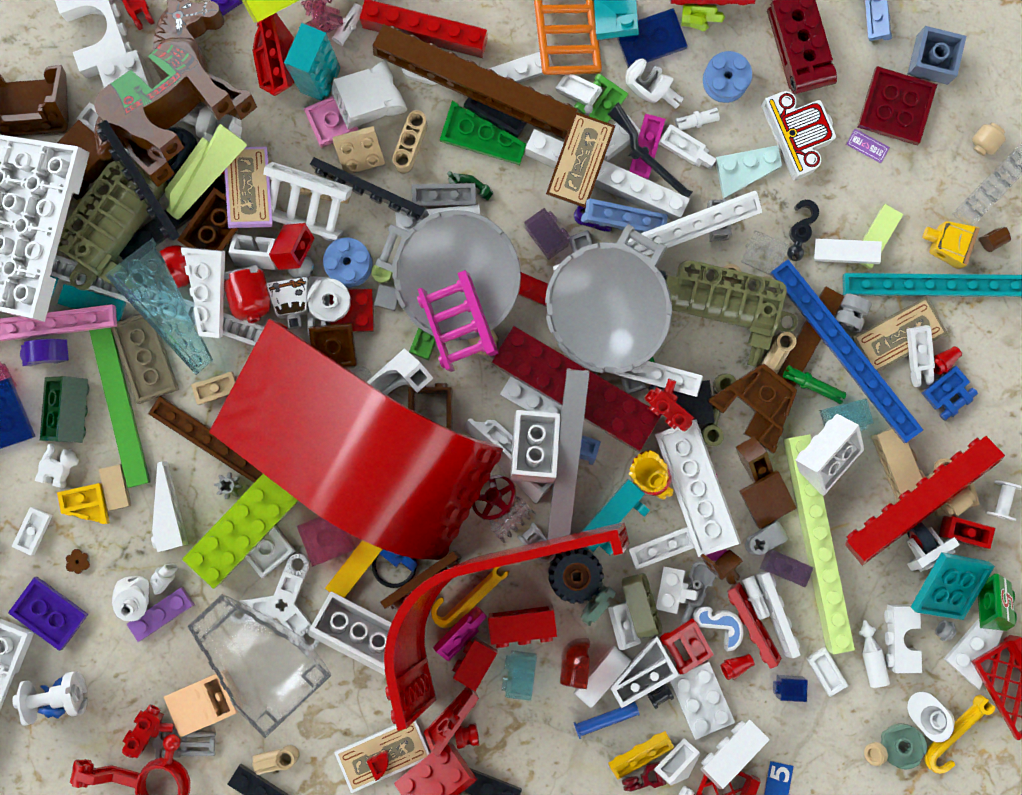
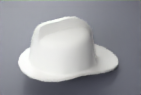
(931, 716)

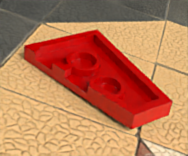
(449, 720)

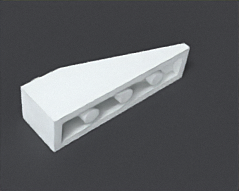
(167, 519)

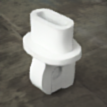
(163, 577)

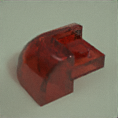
(575, 664)

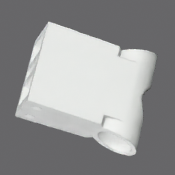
(367, 95)

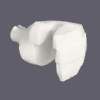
(130, 598)

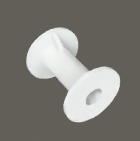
(1005, 500)

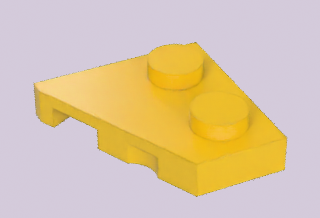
(85, 503)

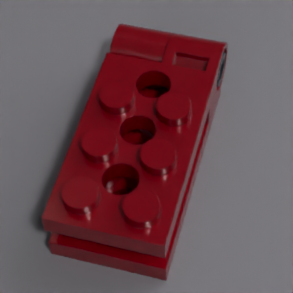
(814, 47)

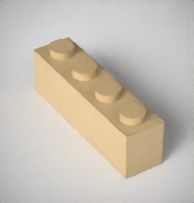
(897, 461)

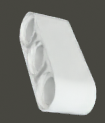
(603, 676)

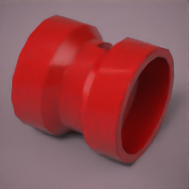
(467, 736)

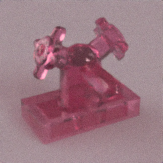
(323, 17)

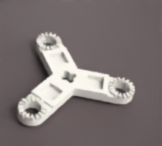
(288, 590)

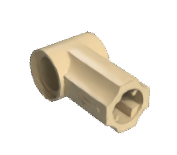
(777, 354)
(274, 760)

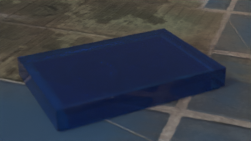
(657, 38)
(13, 419)

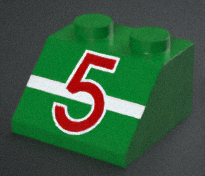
(996, 604)

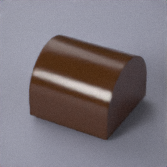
(995, 239)

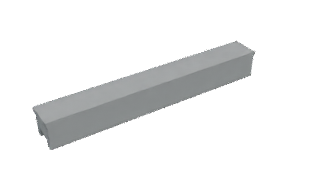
(568, 452)

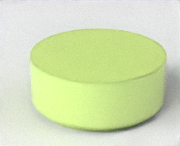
(381, 275)

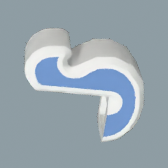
(721, 620)

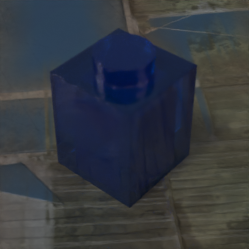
(791, 688)

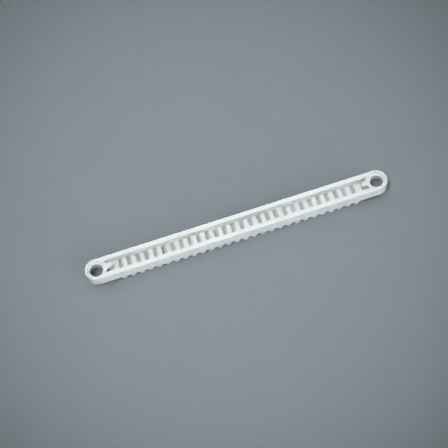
(232, 327)

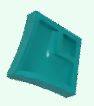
(615, 18)

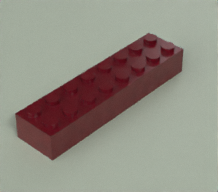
(606, 404)

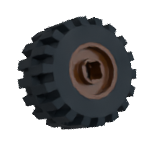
(575, 575)

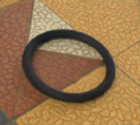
(390, 585)

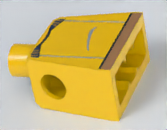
(952, 242)

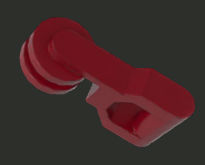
(632, 784)

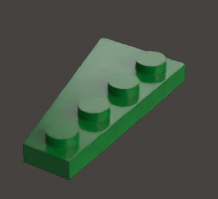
(480, 136)

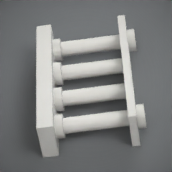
(318, 186)

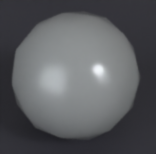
(305, 271)

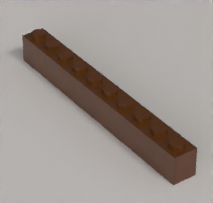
(473, 81)

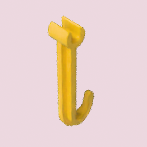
(468, 602)
(962, 724)

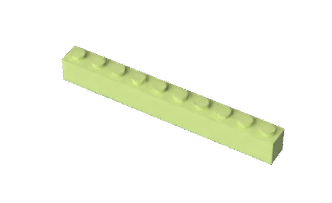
(820, 554)

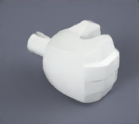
(652, 88)
(207, 123)

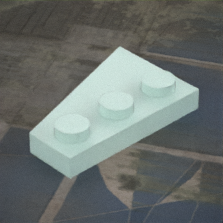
(746, 167)

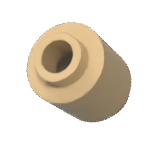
(959, 503)

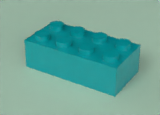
(312, 62)

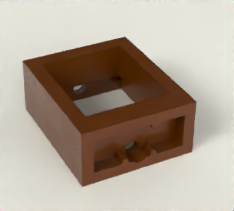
(440, 388)

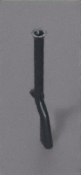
(621, 118)

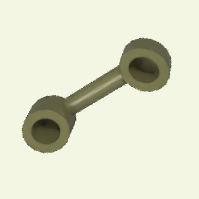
(712, 433)

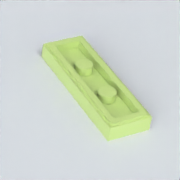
(882, 227)

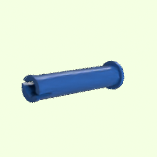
(606, 719)

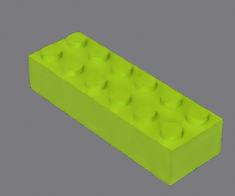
(239, 531)

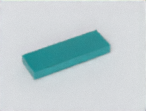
(77, 299)

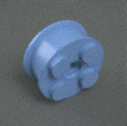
(729, 65)
(341, 252)

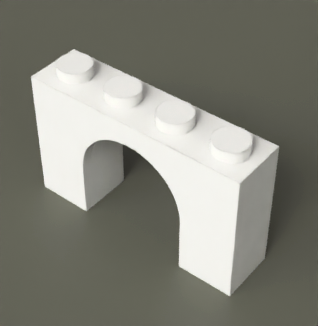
(113, 42)
(400, 371)

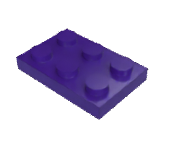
(48, 613)

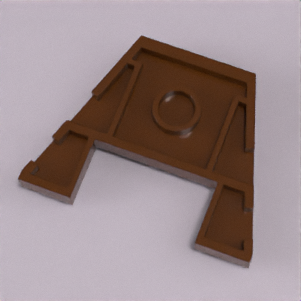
(766, 395)

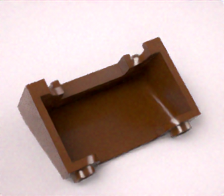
(35, 105)

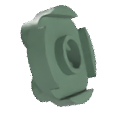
(594, 610)
(916, 745)

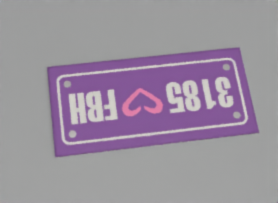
(867, 145)

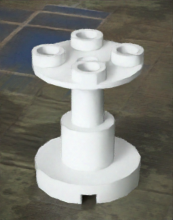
(66, 695)

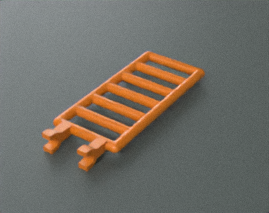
(543, 29)

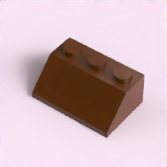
(209, 225)

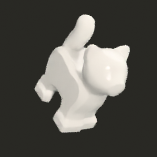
(51, 467)

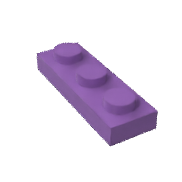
(161, 614)

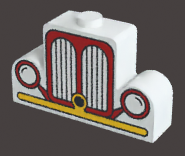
(798, 131)

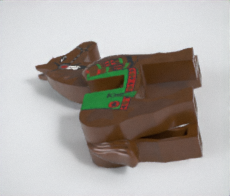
(143, 114)

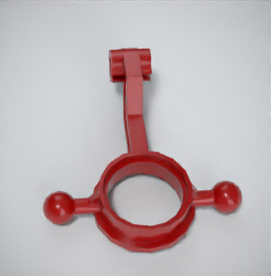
(85, 774)

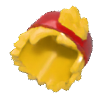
(651, 474)

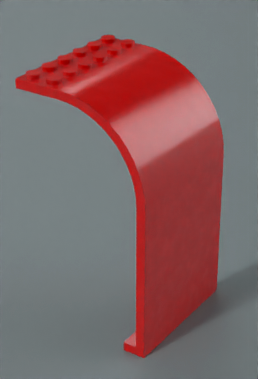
(352, 448)
(405, 654)

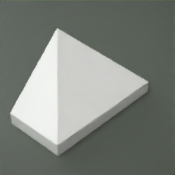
(678, 763)

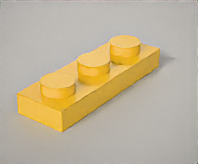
(641, 755)

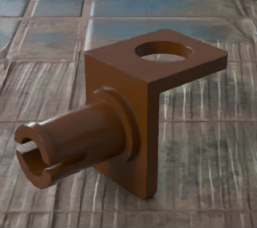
(724, 566)

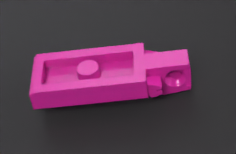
(460, 634)

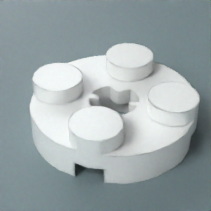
(341, 300)

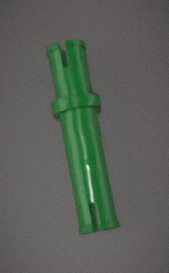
(806, 380)

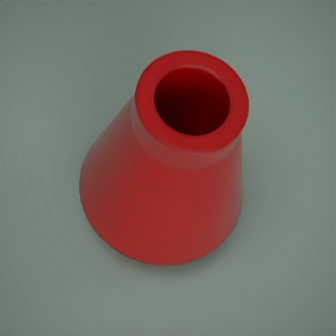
(946, 359)
(736, 666)

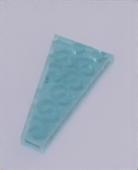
(157, 298)

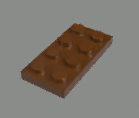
(398, 597)

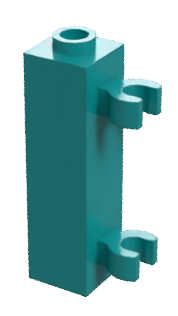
(615, 510)

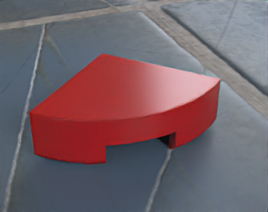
(378, 764)

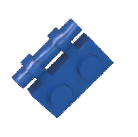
(945, 388)

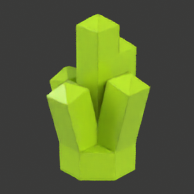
(699, 15)

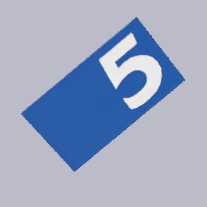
(778, 779)

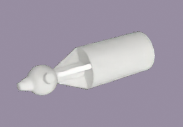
(873, 658)

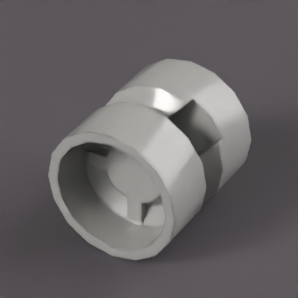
(853, 311)

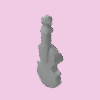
(701, 578)

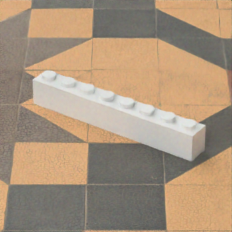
(614, 179)

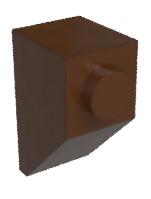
(754, 459)

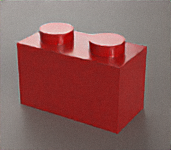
(291, 246)
(967, 532)
(474, 664)

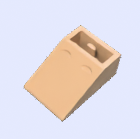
(199, 705)

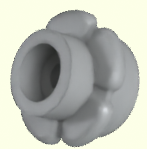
(946, 630)

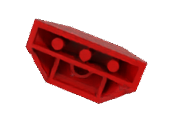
(269, 53)

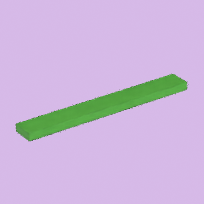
(119, 407)

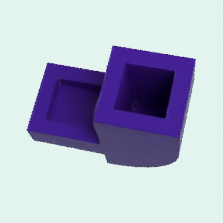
(44, 351)

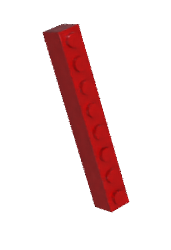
(923, 500)

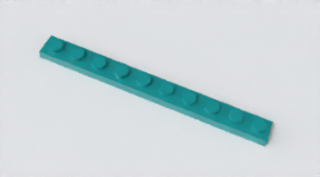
(932, 285)

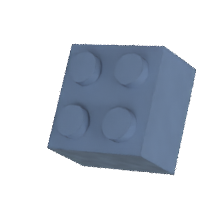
(936, 55)

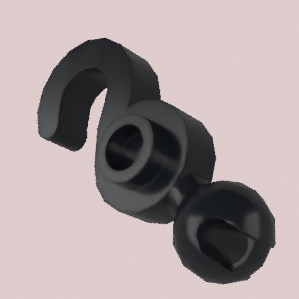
(801, 231)

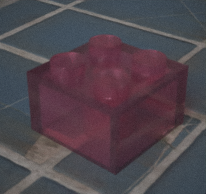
(324, 540)

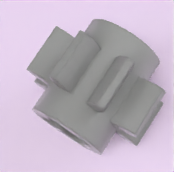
(222, 485)

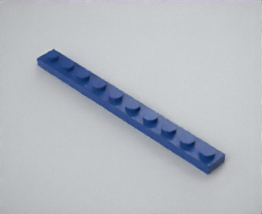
(847, 352)

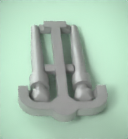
(158, 744)

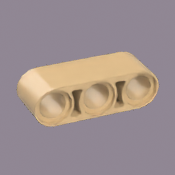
(414, 132)

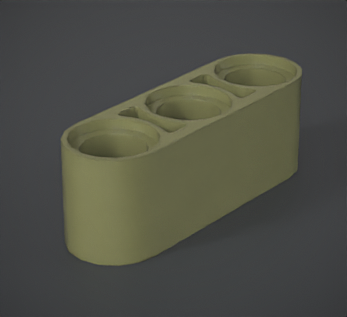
(642, 606)

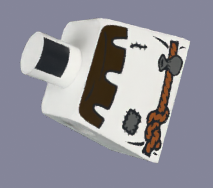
(290, 299)

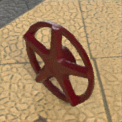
(494, 498)

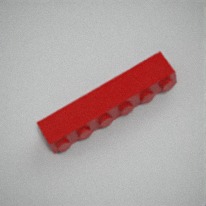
(428, 28)

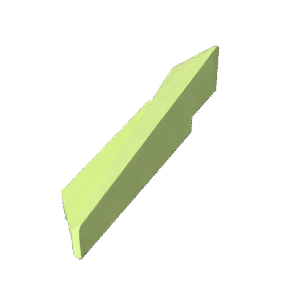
(202, 169)

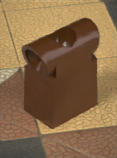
(83, 137)

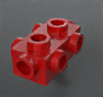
(665, 403)
(147, 726)

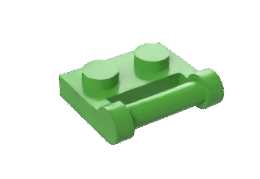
(609, 98)

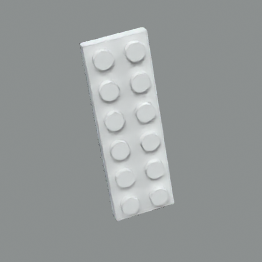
(698, 489)

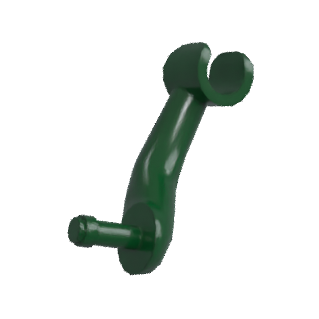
(485, 191)

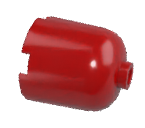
(247, 295)

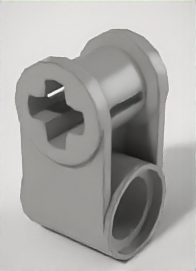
(539, 536)
(769, 537)

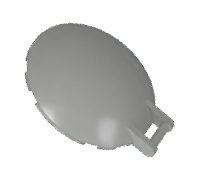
(440, 249)
(610, 304)

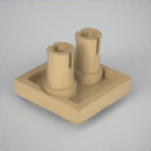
(359, 150)

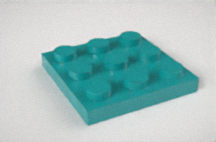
(952, 586)

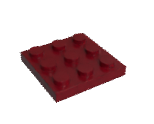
(897, 105)

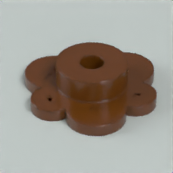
(73, 565)

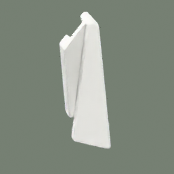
(494, 433)

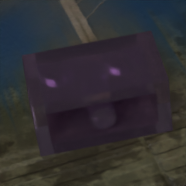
(546, 233)
(786, 568)

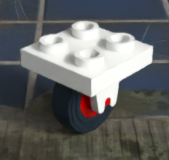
(927, 547)

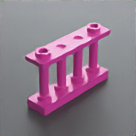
(471, 305)

